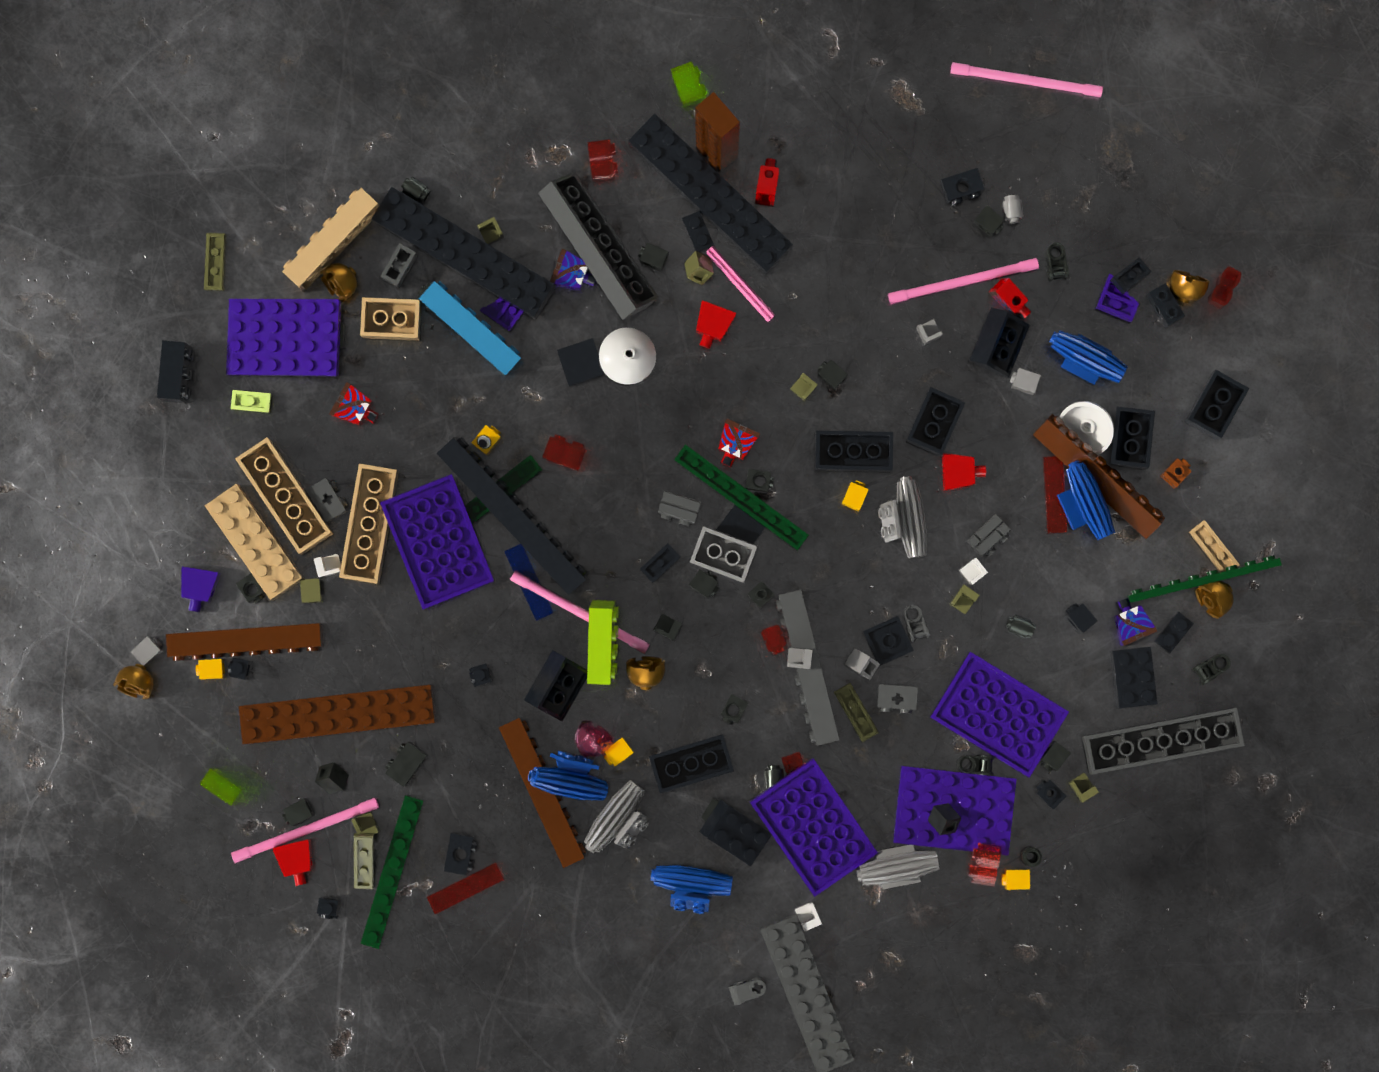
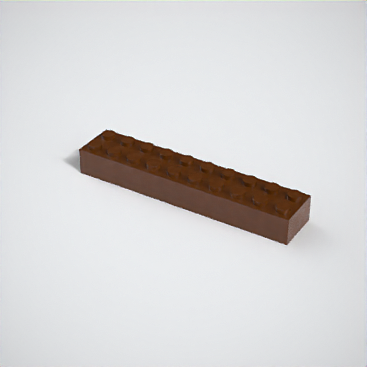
(716, 132)
(337, 714)

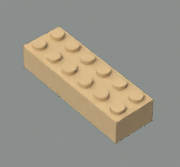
(331, 240)
(284, 496)
(368, 525)
(254, 542)

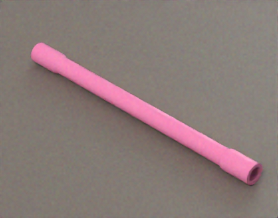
(967, 70)
(904, 295)
(526, 582)
(248, 852)

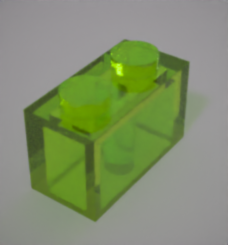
(688, 84)
(222, 786)

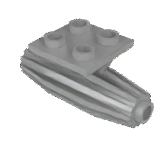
(905, 518)
(618, 820)
(898, 867)

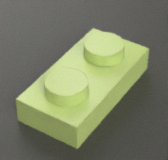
(251, 401)

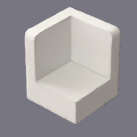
(327, 565)
(973, 571)
(808, 916)

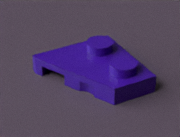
(1116, 303)
(502, 313)

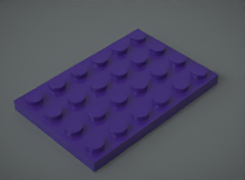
(283, 337)
(436, 541)
(999, 714)
(980, 800)
(813, 827)

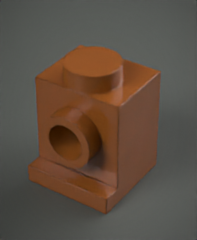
(1171, 477)

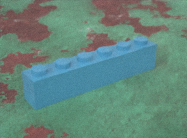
(470, 328)

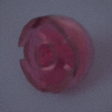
(592, 740)

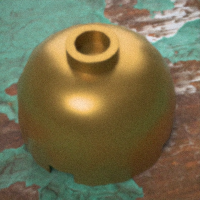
(339, 280)
(1188, 286)
(1216, 597)
(645, 672)
(134, 681)

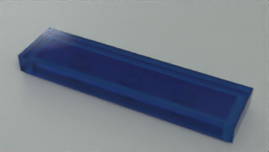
(519, 561)

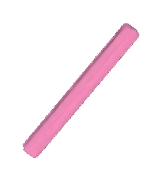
(740, 283)

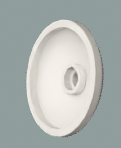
(623, 368)
(1102, 426)

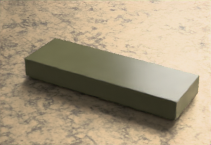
(215, 262)
(856, 712)
(363, 861)

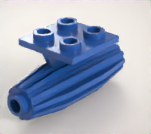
(1087, 358)
(1085, 502)
(569, 778)
(691, 886)

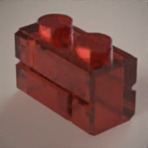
(773, 639)

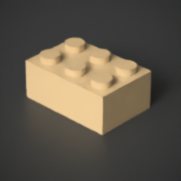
(390, 319)

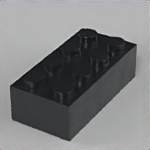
(854, 451)
(691, 763)

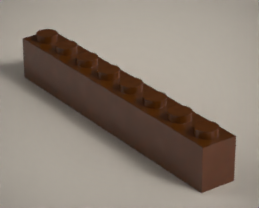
(1115, 490)
(244, 640)
(547, 805)

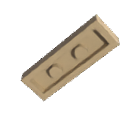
(1213, 546)

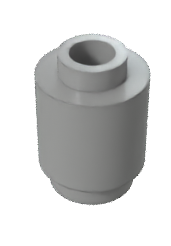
(1013, 209)

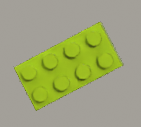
(601, 642)

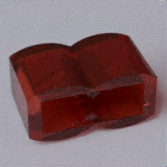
(601, 160)
(1223, 291)
(564, 453)
(985, 864)

